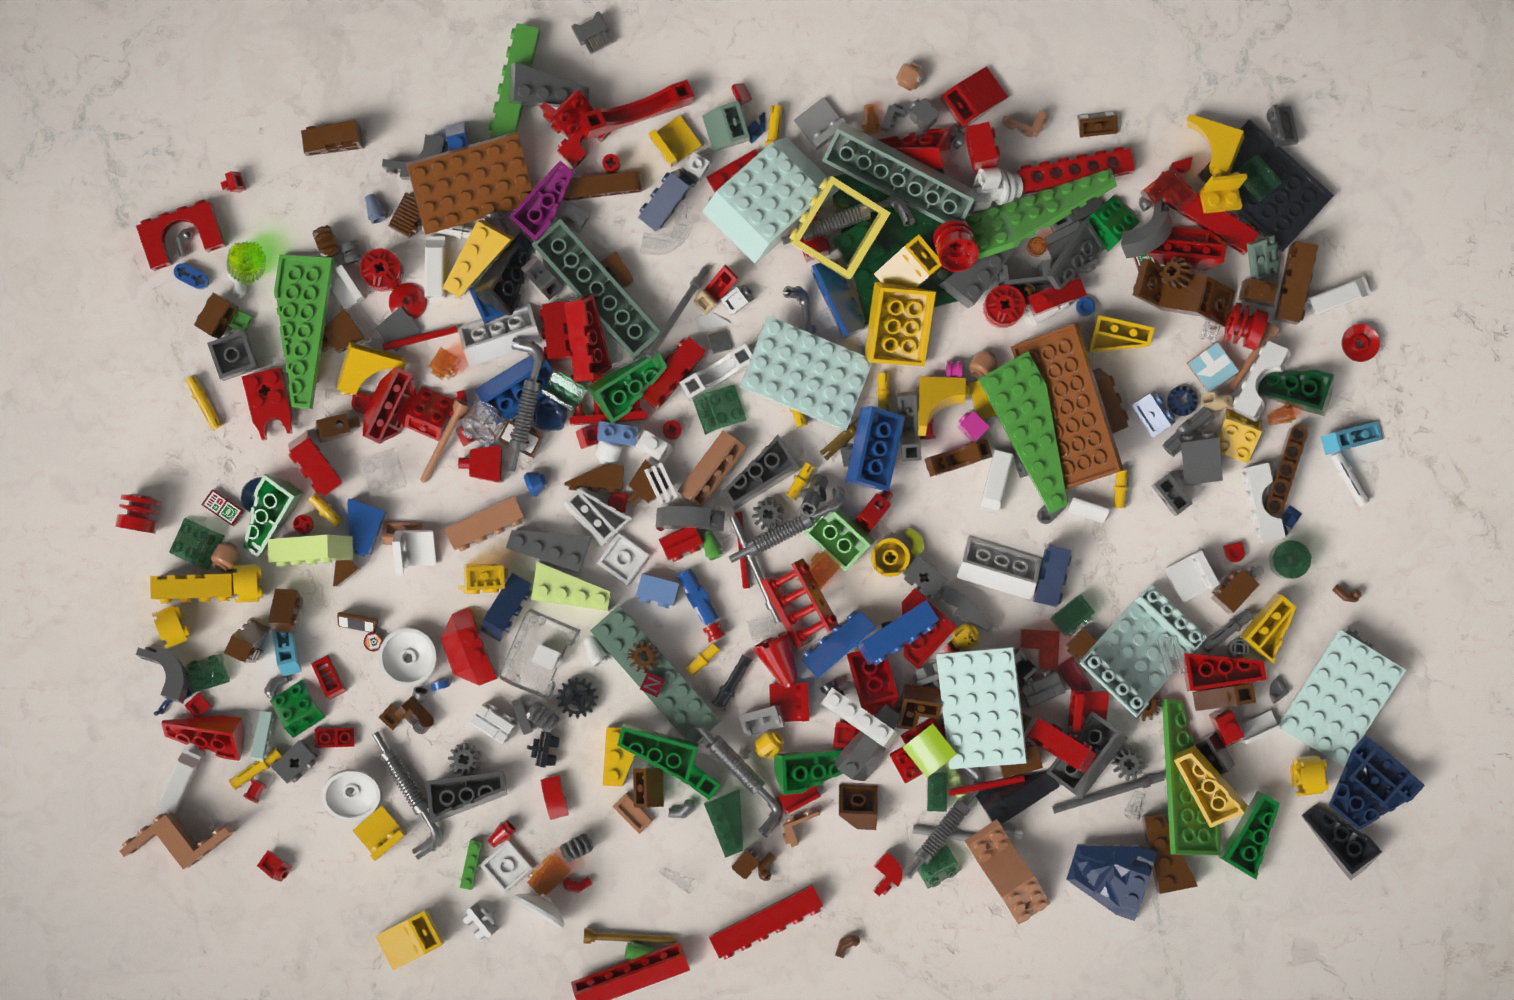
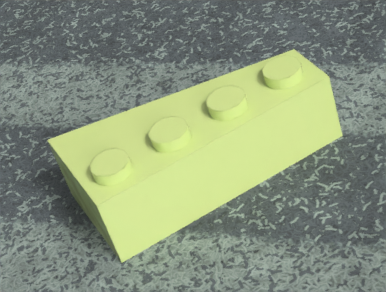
(310, 549)
(561, 588)

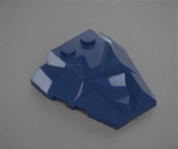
(1372, 784)
(1113, 875)

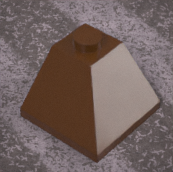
(859, 805)

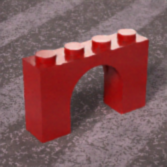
(153, 232)

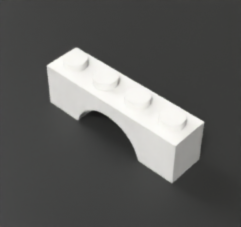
(1272, 359)
(717, 372)
(1257, 479)
(860, 718)

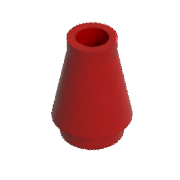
(503, 832)

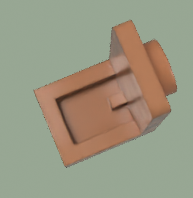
(1028, 131)
(789, 836)

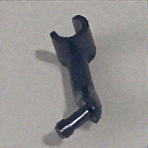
(161, 710)

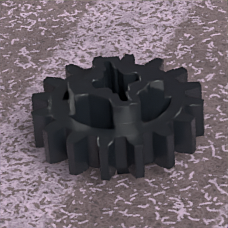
(572, 686)

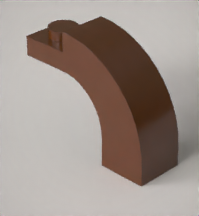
(958, 458)

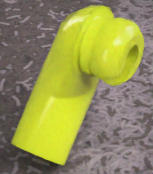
(917, 540)

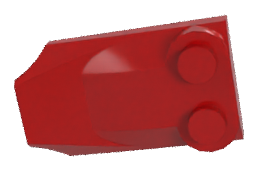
(873, 683)

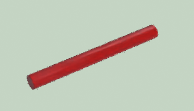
(419, 338)
(743, 561)
(986, 785)

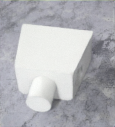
(653, 446)

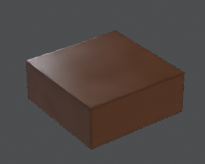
(389, 717)

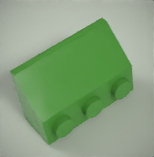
(840, 538)

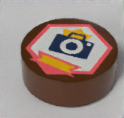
(373, 641)

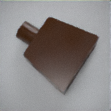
(1259, 292)
(341, 332)
(327, 430)
(642, 486)

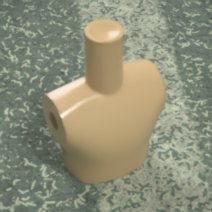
(1217, 402)

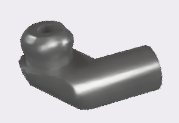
(182, 241)
(272, 685)
(684, 811)

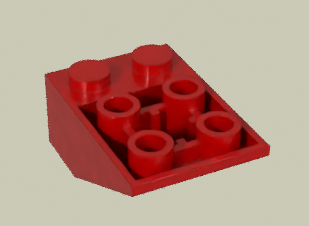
(973, 97)

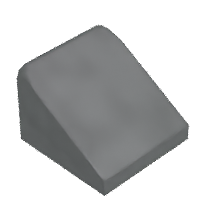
(719, 342)

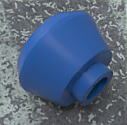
(535, 482)

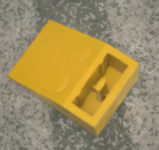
(910, 265)
(410, 939)

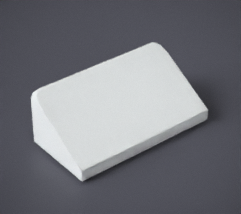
(1088, 510)

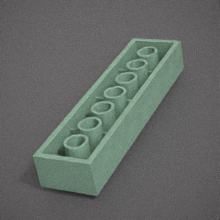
(898, 175)
(588, 277)
(677, 698)

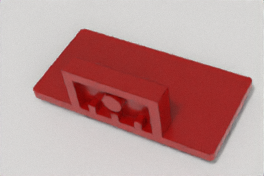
(905, 765)

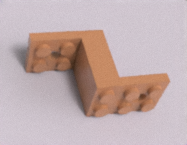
(176, 840)
(1007, 872)

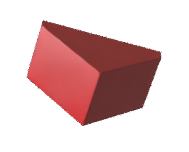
(722, 283)

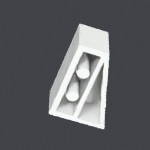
(596, 517)

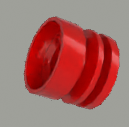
(955, 245)
(381, 281)
(992, 307)
(1243, 325)
(138, 513)

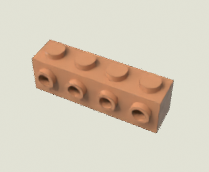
(712, 469)
(485, 523)

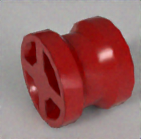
(673, 432)
(300, 523)
(714, 632)

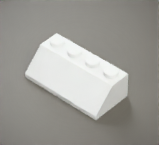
(494, 339)
(999, 568)

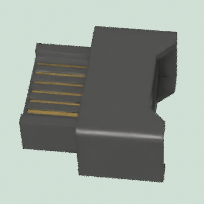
(593, 33)

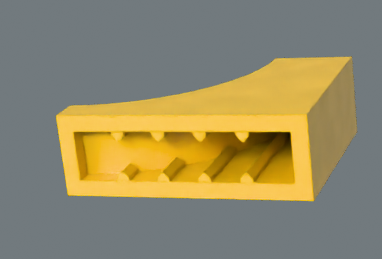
(1222, 140)
(363, 362)
(937, 394)

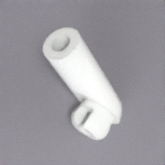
(240, 288)

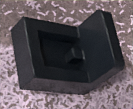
(1024, 666)

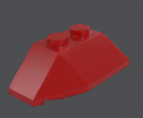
(1197, 246)
(389, 406)
(466, 649)

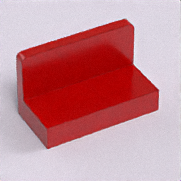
(795, 801)

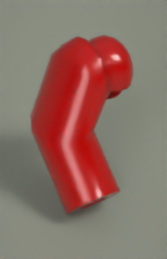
(576, 887)

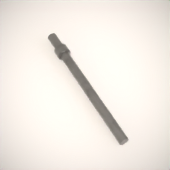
(696, 284)
(754, 566)
(1144, 782)

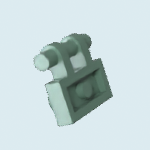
(1259, 259)

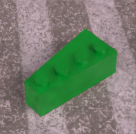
(660, 750)

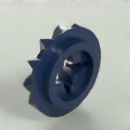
(1174, 403)

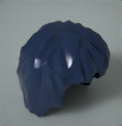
(549, 414)

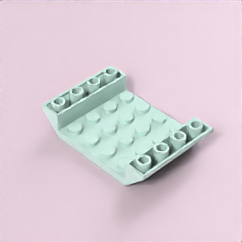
(1128, 653)

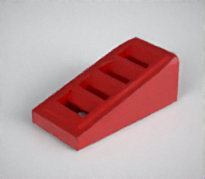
(330, 694)

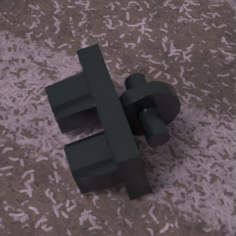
(541, 748)

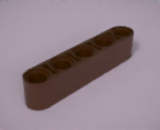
(604, 185)
(1292, 462)

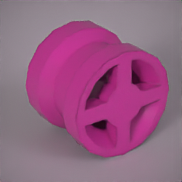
(954, 369)

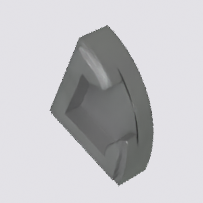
(1277, 690)

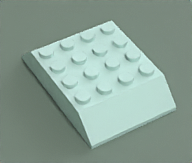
(766, 198)

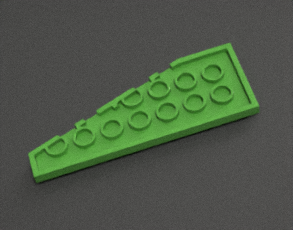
(302, 304)
(1025, 413)
(1187, 825)

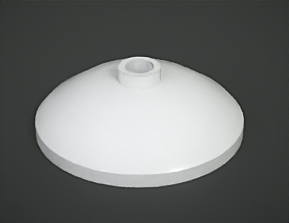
(393, 657)
(350, 803)
(541, 907)

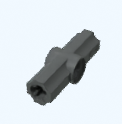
(1192, 425)
(814, 495)

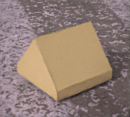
(705, 301)

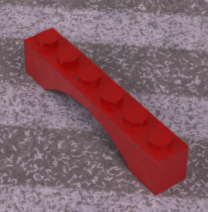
(610, 119)

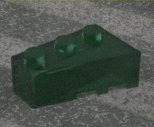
(727, 821)

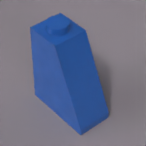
(457, 136)
(364, 526)

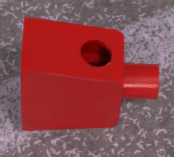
(483, 463)
(870, 514)
(1226, 726)

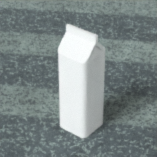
(435, 267)
(1338, 296)
(996, 482)
(179, 781)

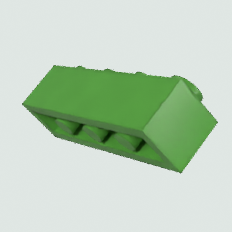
(471, 864)

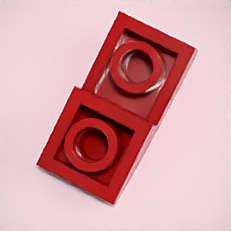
(333, 737)
(554, 797)

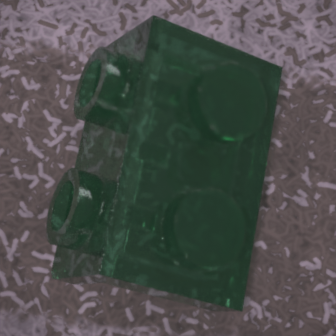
(1260, 178)
(206, 673)
(940, 868)

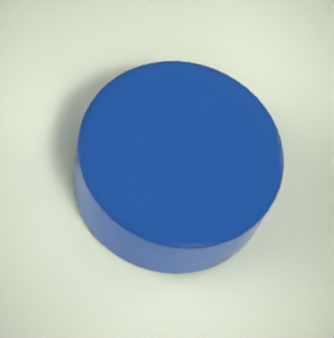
(1085, 306)
(440, 684)

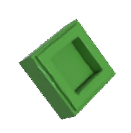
(241, 321)

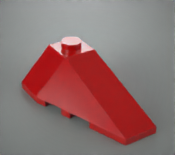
(215, 733)

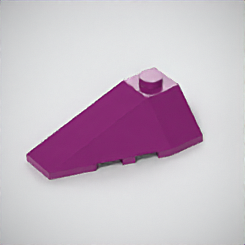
(541, 205)

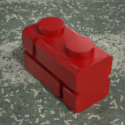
(680, 542)

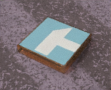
(1213, 367)

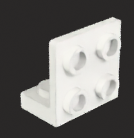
(413, 549)
(1192, 576)

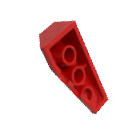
(927, 148)

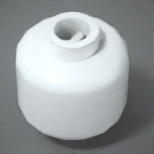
(608, 452)

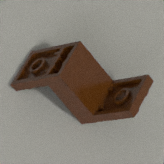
(1200, 298)

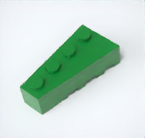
(1248, 841)

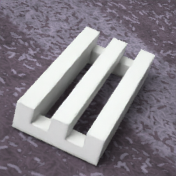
(653, 468)

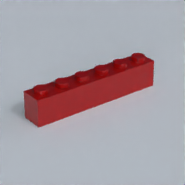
(1222, 224)
(765, 922)
(632, 974)

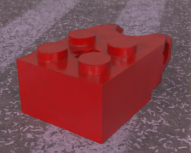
(981, 146)
(270, 407)

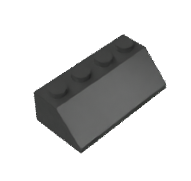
(1105, 742)

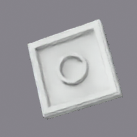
(623, 558)
(506, 866)

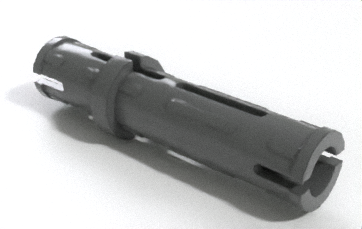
(1227, 630)

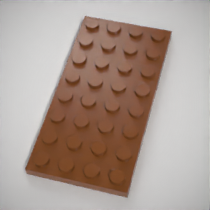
(1077, 409)

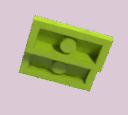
(929, 750)

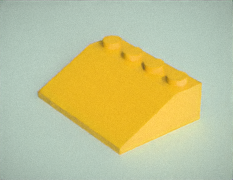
(899, 324)

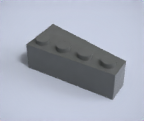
(535, 87)
(971, 283)
(761, 474)
(463, 793)

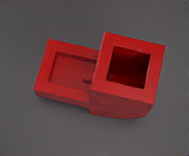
(891, 869)

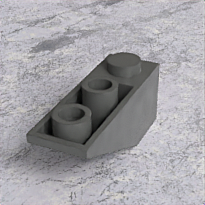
(1077, 214)

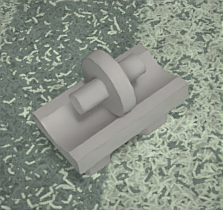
(923, 677)
(483, 920)

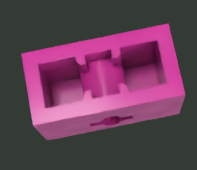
(972, 426)

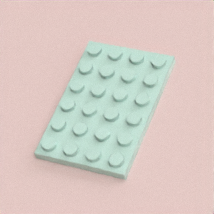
(806, 373)
(1341, 697)
(982, 707)

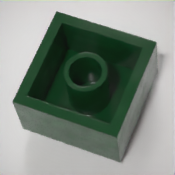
(848, 242)

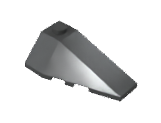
(864, 754)

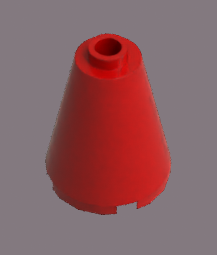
(778, 658)

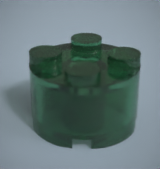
(1301, 559)

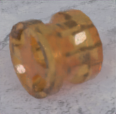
(1039, 244)

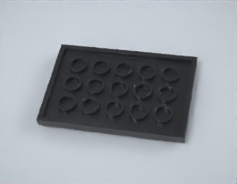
(1289, 205)

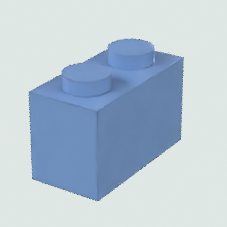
(657, 590)

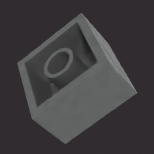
(233, 355)

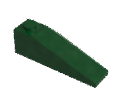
(1302, 390)

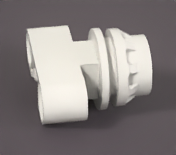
(995, 186)

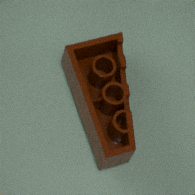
(1295, 282)
(1169, 870)

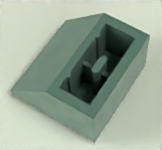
(726, 126)

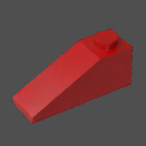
(1053, 298)

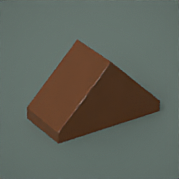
(343, 571)

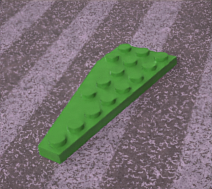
(1009, 223)

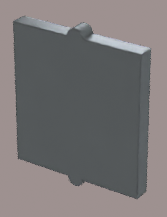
(397, 327)

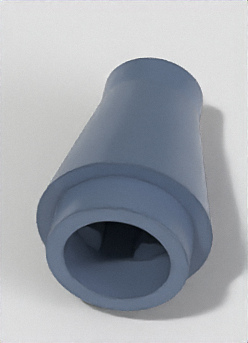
(374, 209)

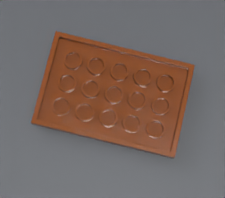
(469, 182)

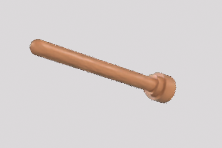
(1270, 331)
(460, 407)

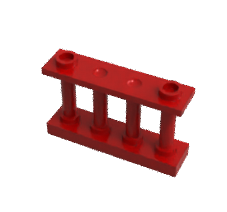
(581, 419)
(785, 610)

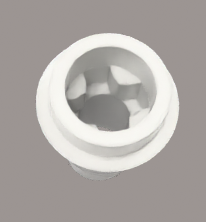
(594, 651)

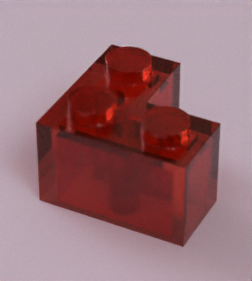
(1172, 186)
(1046, 644)

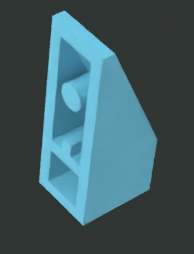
(1351, 437)
(286, 653)

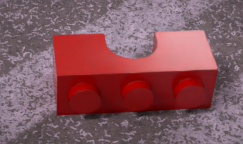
(571, 149)

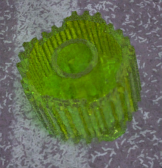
(237, 259)

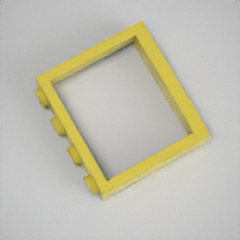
(865, 244)

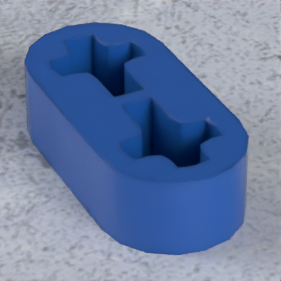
(193, 272)

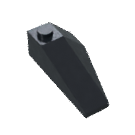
(502, 281)
(1010, 800)
(1346, 845)

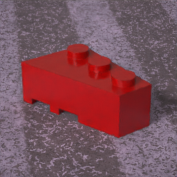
(555, 332)
(313, 464)
(1061, 745)

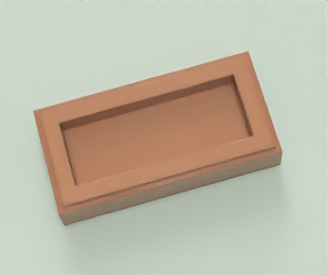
(634, 816)

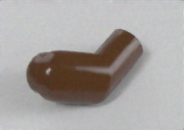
(1030, 289)
(1347, 596)
(764, 867)
(846, 942)

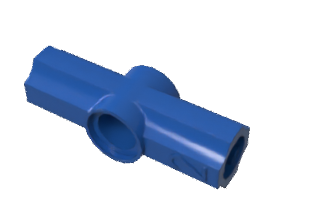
(697, 596)

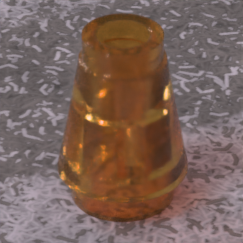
(870, 120)
(1281, 416)

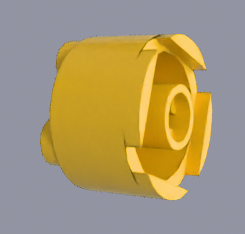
(896, 549)
(247, 583)
(170, 626)
(1309, 775)

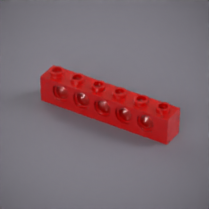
(1120, 154)

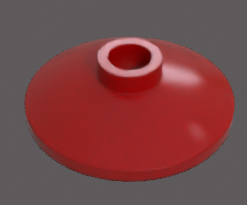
(417, 299)
(1369, 339)

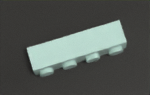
(261, 738)

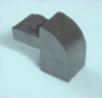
(541, 278)

